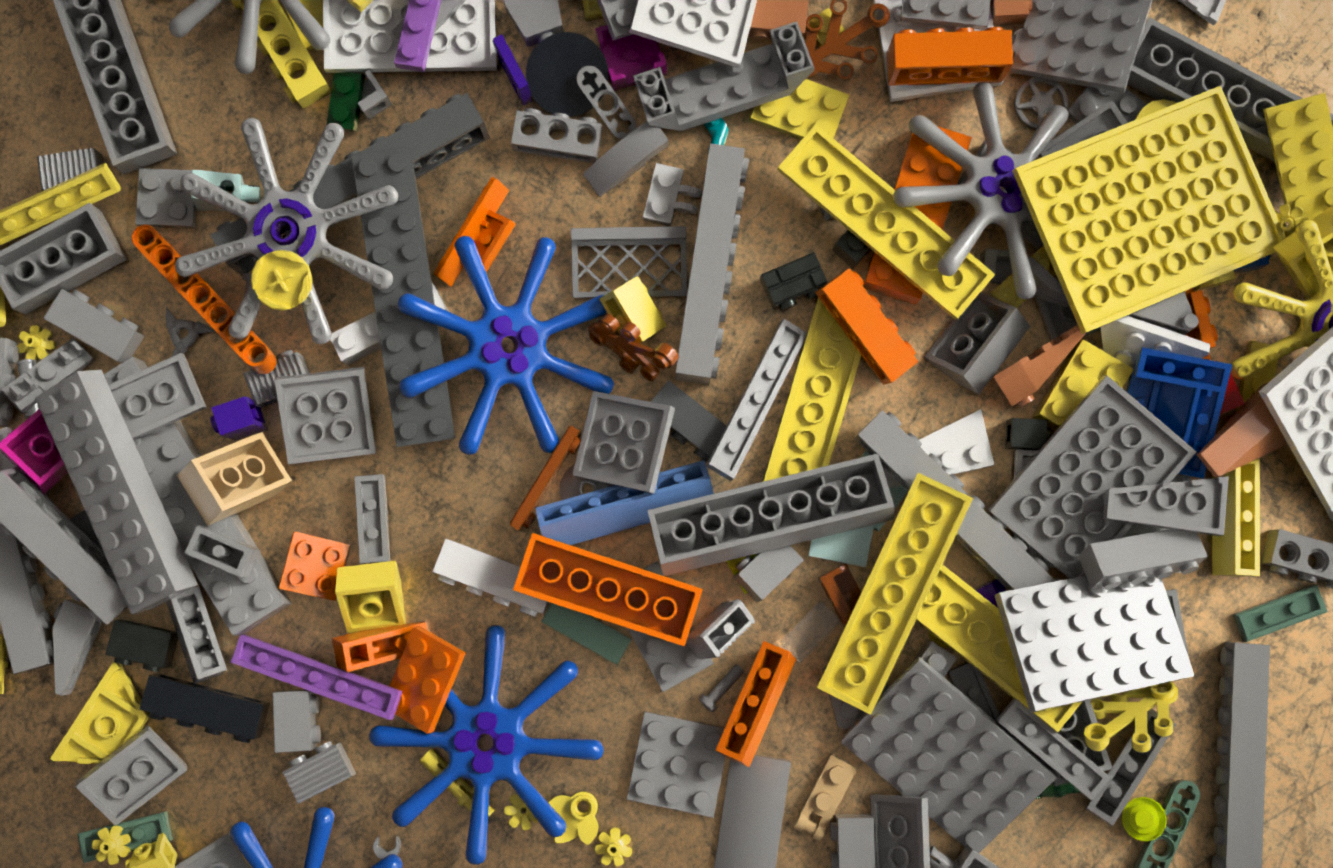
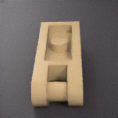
(825, 796)

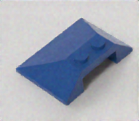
(1183, 395)

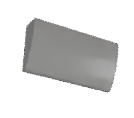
(753, 813)

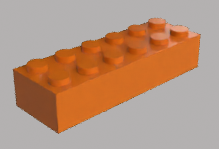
(919, 167)
(608, 589)

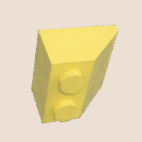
(370, 596)

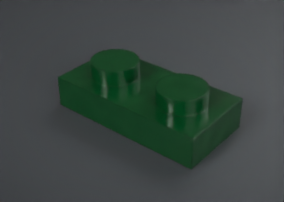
(344, 99)

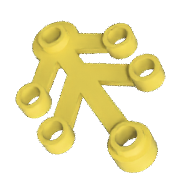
(1162, 695)

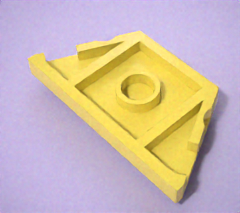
(105, 721)

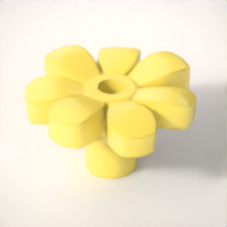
(1291, 217)
(36, 343)
(516, 810)
(616, 841)
(111, 845)

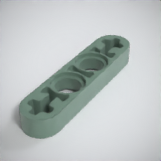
(1174, 835)

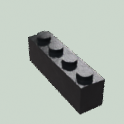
(204, 706)

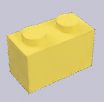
(633, 304)

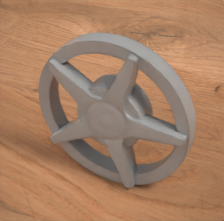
(1040, 102)

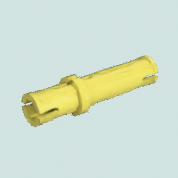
(458, 788)

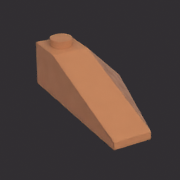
(1030, 372)
(1243, 438)

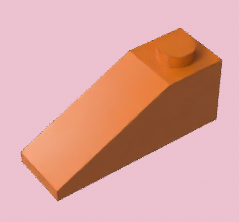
(372, 646)

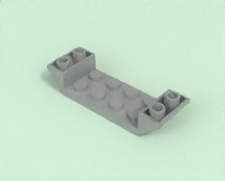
(725, 89)

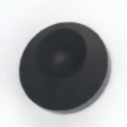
(554, 69)

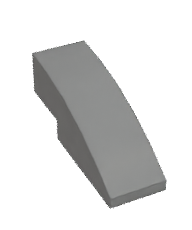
(626, 158)

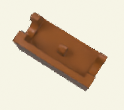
(841, 591)

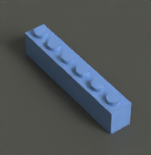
(620, 507)

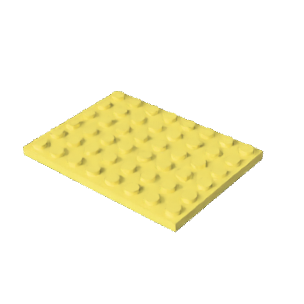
(1150, 209)

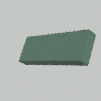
(1280, 613)
(587, 632)
(140, 831)

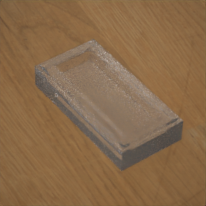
(810, 631)

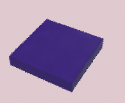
(512, 70)

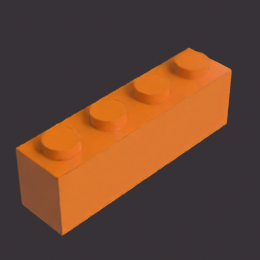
(867, 326)
(756, 704)

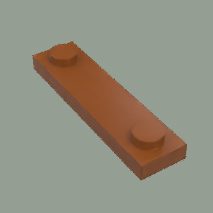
(525, 514)

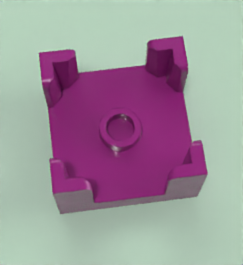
(628, 57)

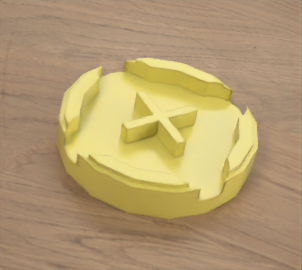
(281, 280)

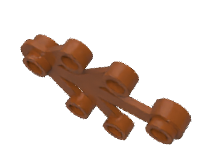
(836, 42)
(629, 351)

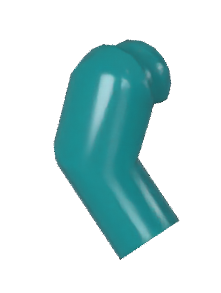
(718, 131)

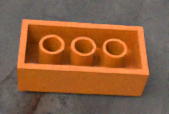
(949, 56)

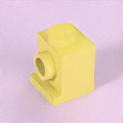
(153, 855)

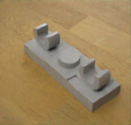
(47, 373)

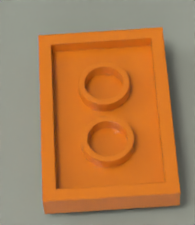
(426, 678)

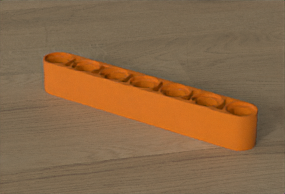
(194, 290)

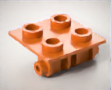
(313, 565)

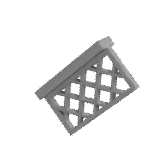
(629, 236)

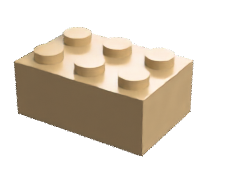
(234, 478)

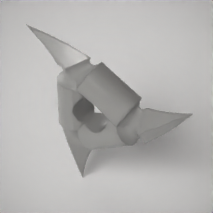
(193, 332)

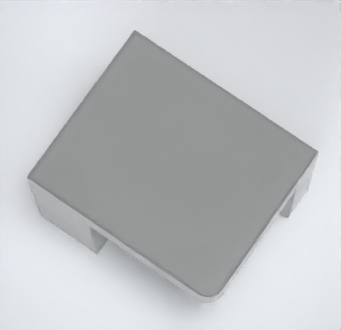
(373, 98)
(998, 262)

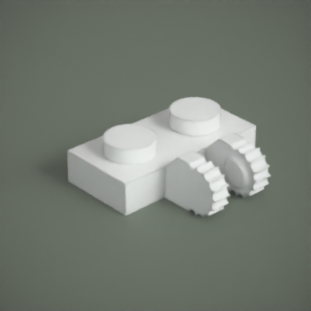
(664, 193)

